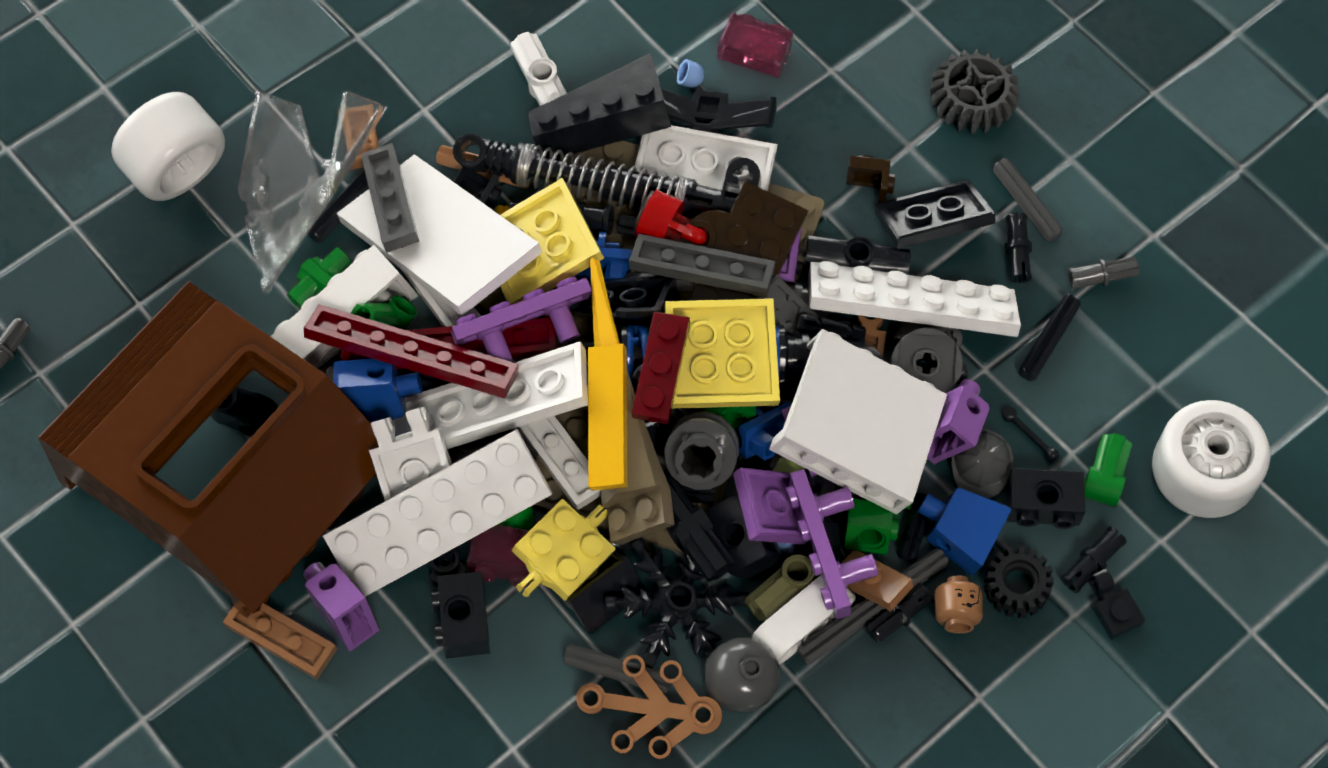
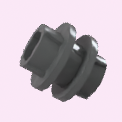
(700, 470)

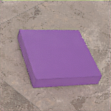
(767, 506)

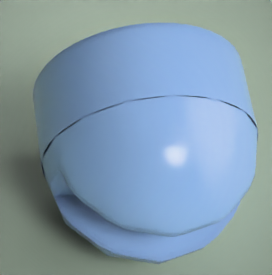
(690, 74)

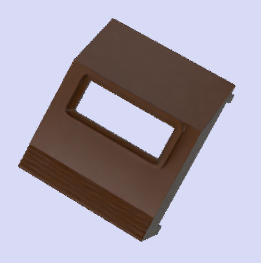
(267, 499)

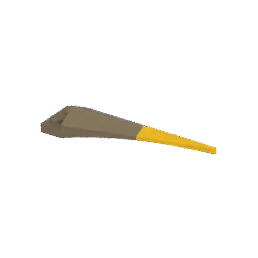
(647, 500)

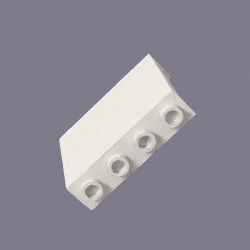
(861, 422)

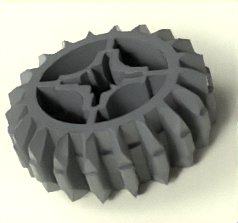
(967, 99)

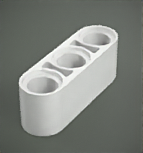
(797, 621)

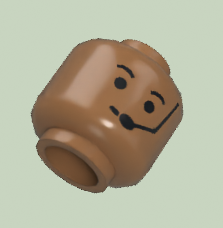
(958, 604)

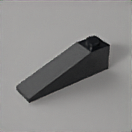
(632, 299)

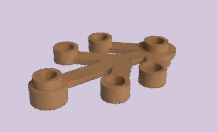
(655, 707)

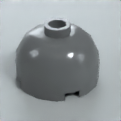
(742, 675)

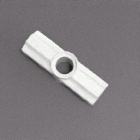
(537, 65)

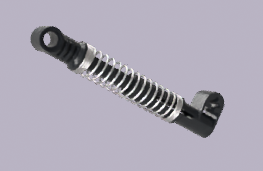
(613, 182)

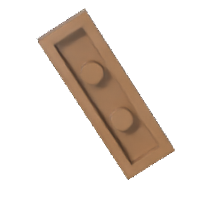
(283, 639)

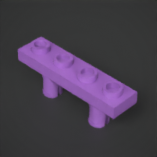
(535, 304)
(811, 527)

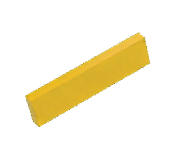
(607, 417)

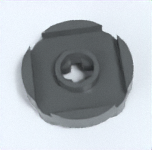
(941, 349)

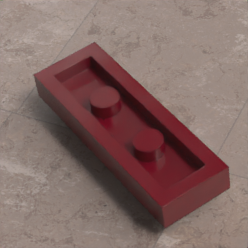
(661, 368)

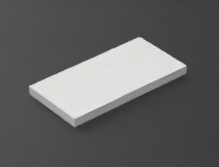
(462, 243)

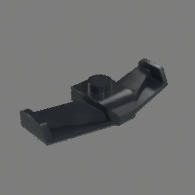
(712, 112)

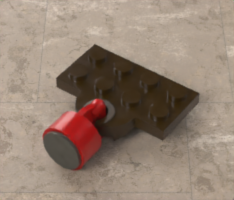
(756, 227)

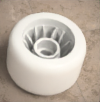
(168, 146)
(1211, 459)

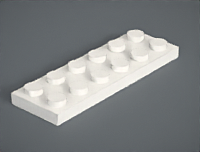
(913, 298)
(543, 389)
(438, 514)

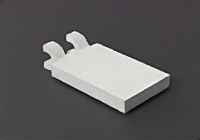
(408, 457)

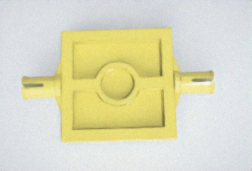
(563, 550)

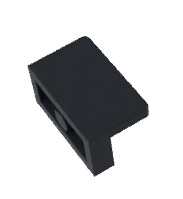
(605, 581)

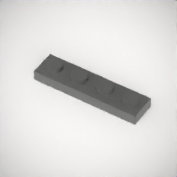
(389, 198)
(702, 265)

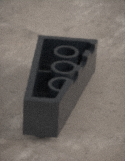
(602, 111)

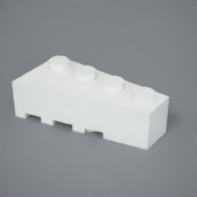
(365, 281)

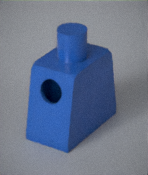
(376, 387)
(964, 526)

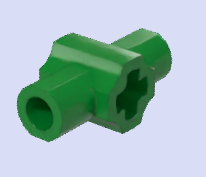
(315, 275)

